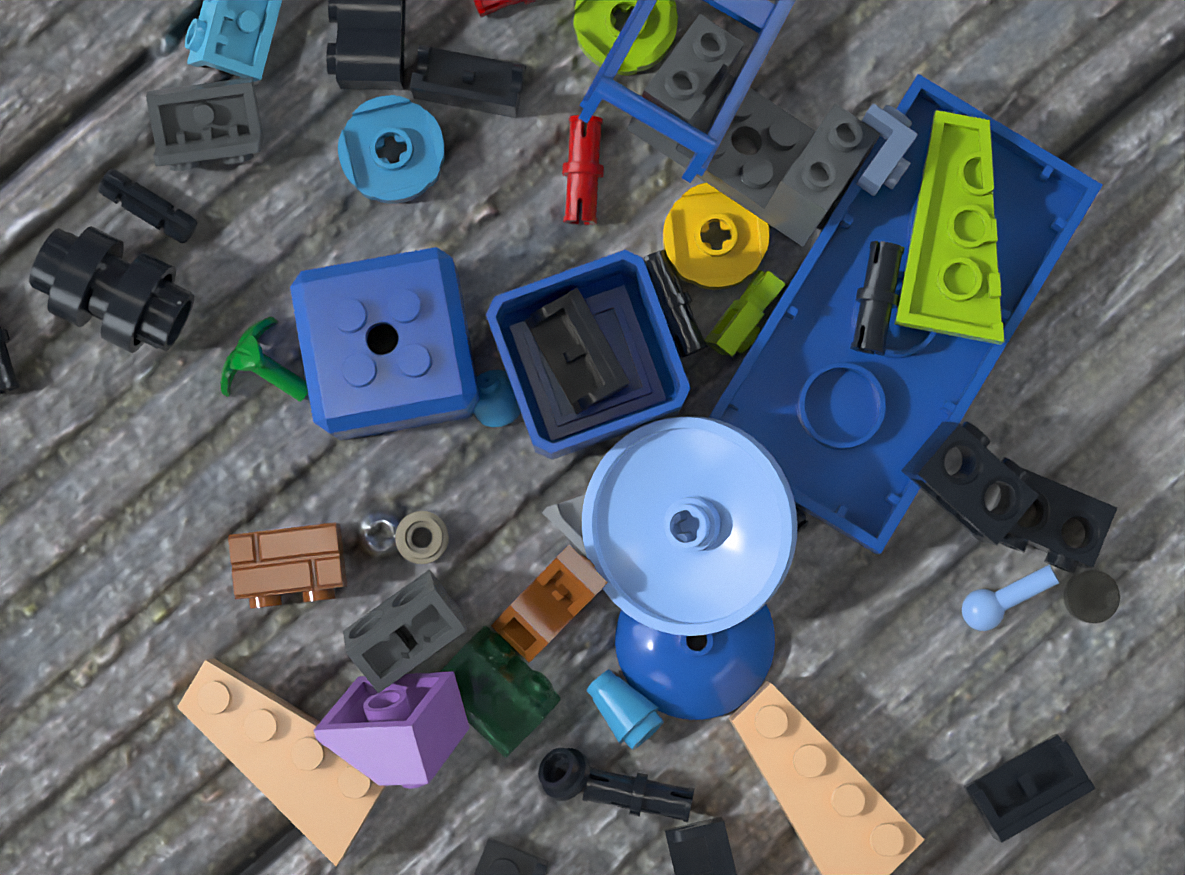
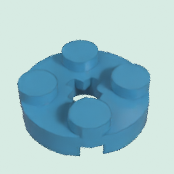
(408, 124)

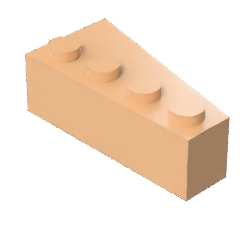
(281, 757)
(825, 799)

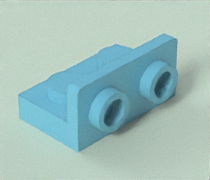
(233, 36)

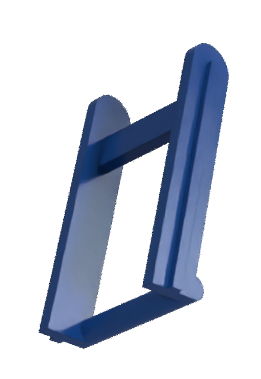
(756, 14)

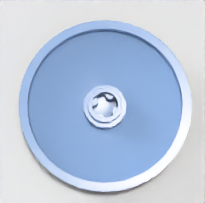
(689, 525)

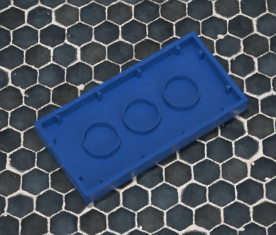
(853, 418)

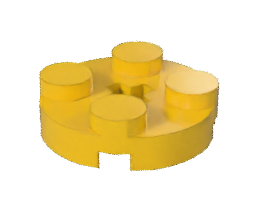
(695, 259)

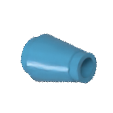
(625, 710)

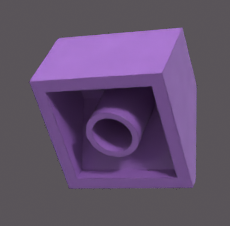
(401, 731)

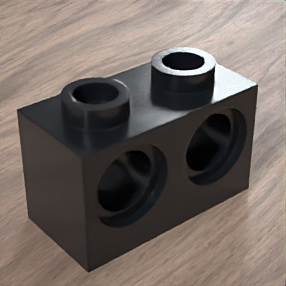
(964, 491)
(1053, 508)

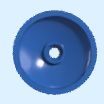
(701, 681)

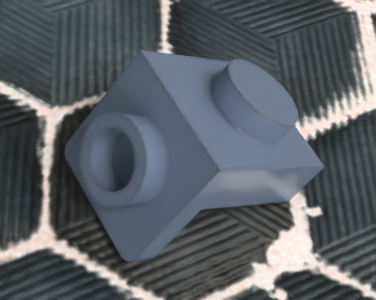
(888, 163)

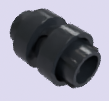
(92, 279)

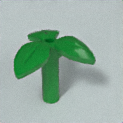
(250, 357)

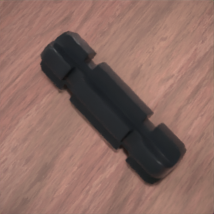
(147, 206)

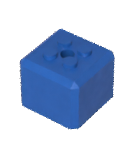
(637, 332)
(417, 384)

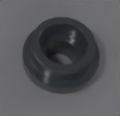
(564, 773)

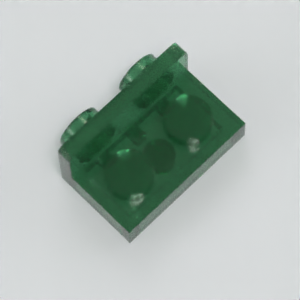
(500, 690)

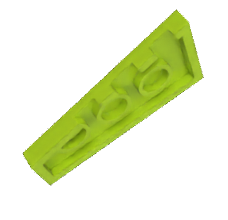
(952, 252)

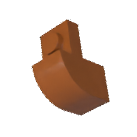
(549, 603)

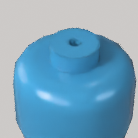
(497, 399)

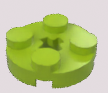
(596, 32)

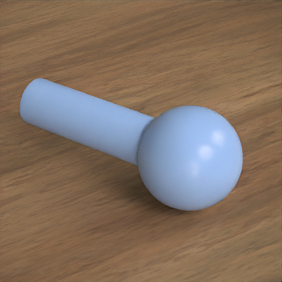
(985, 608)

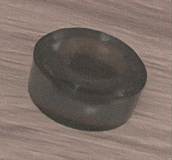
(1091, 596)

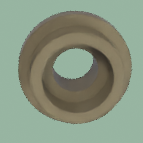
(405, 533)

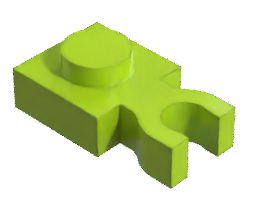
(738, 325)

